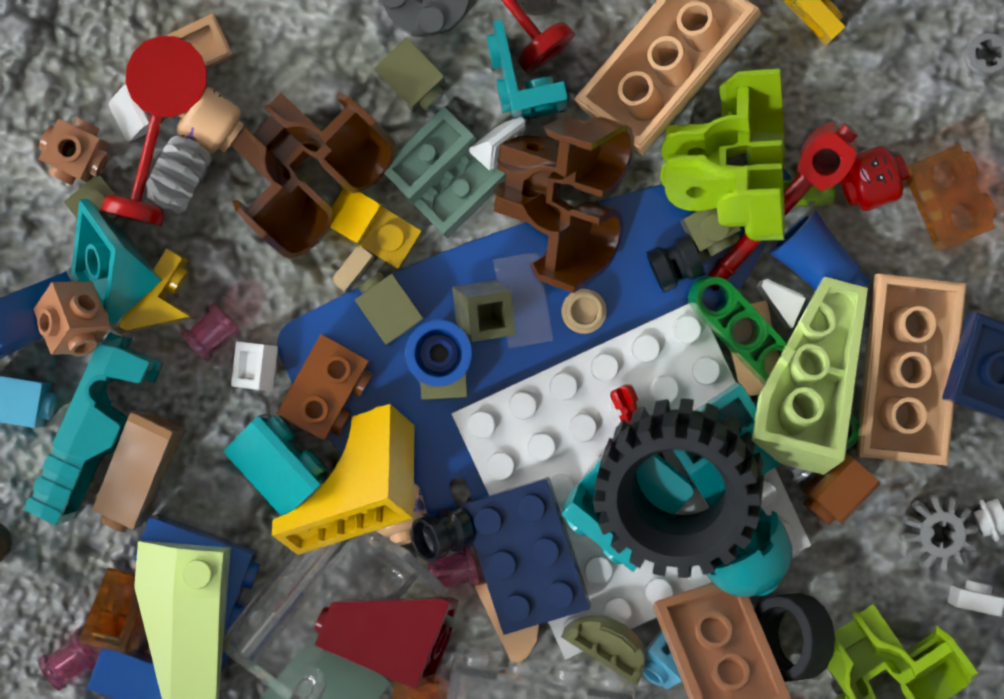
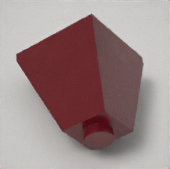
(389, 635)

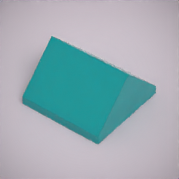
(110, 260)

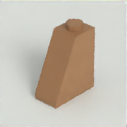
(137, 469)

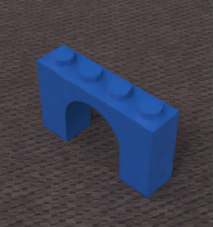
(133, 673)

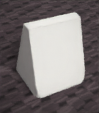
(129, 116)
(488, 147)
(782, 301)

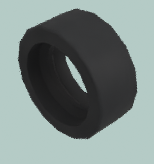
(816, 631)

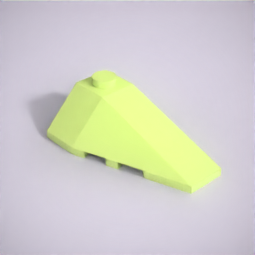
(810, 392)
(183, 614)

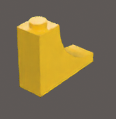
(365, 490)

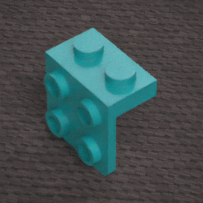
(657, 480)

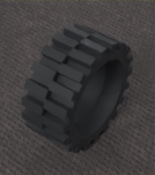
(669, 537)

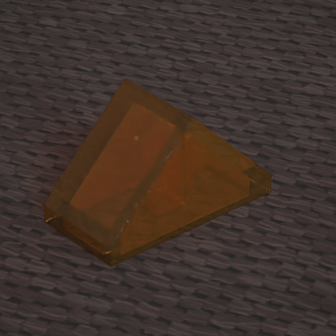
(114, 614)

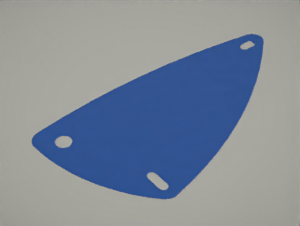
(439, 450)

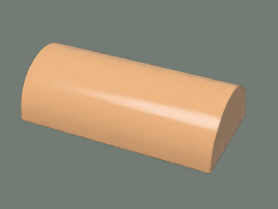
(665, 64)
(906, 369)

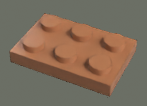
(719, 646)

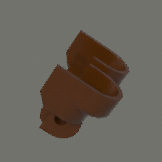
(349, 149)
(590, 158)

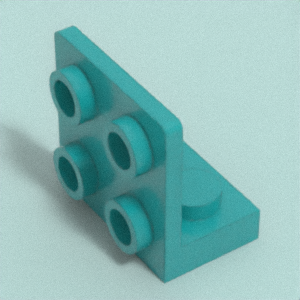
(541, 94)

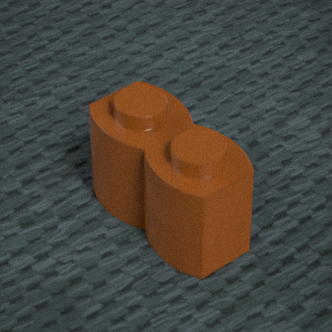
(839, 491)

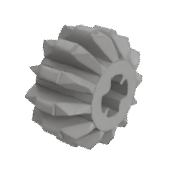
(178, 174)
(954, 533)

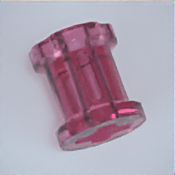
(210, 332)
(455, 569)
(67, 662)

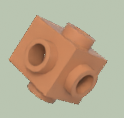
(89, 155)
(71, 318)

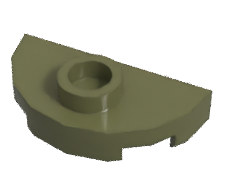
(609, 644)

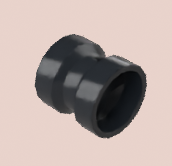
(675, 263)
(442, 533)

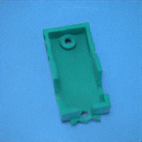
(88, 430)

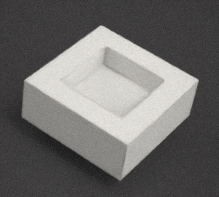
(254, 366)
(976, 597)

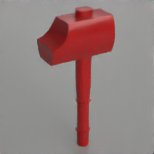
(823, 162)

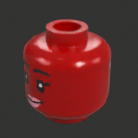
(875, 179)

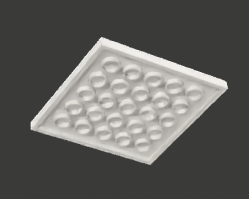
(561, 426)

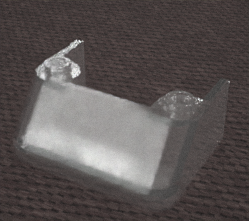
(276, 629)

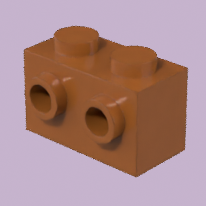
(325, 387)

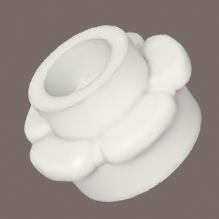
(990, 519)

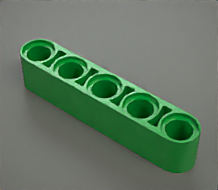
(763, 337)

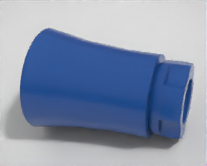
(815, 253)
(418, 353)

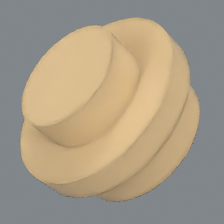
(584, 311)

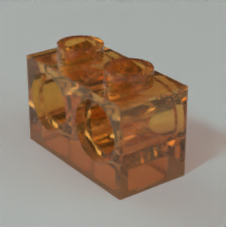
(937, 202)

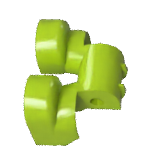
(697, 157)
(926, 671)

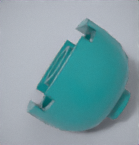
(761, 564)

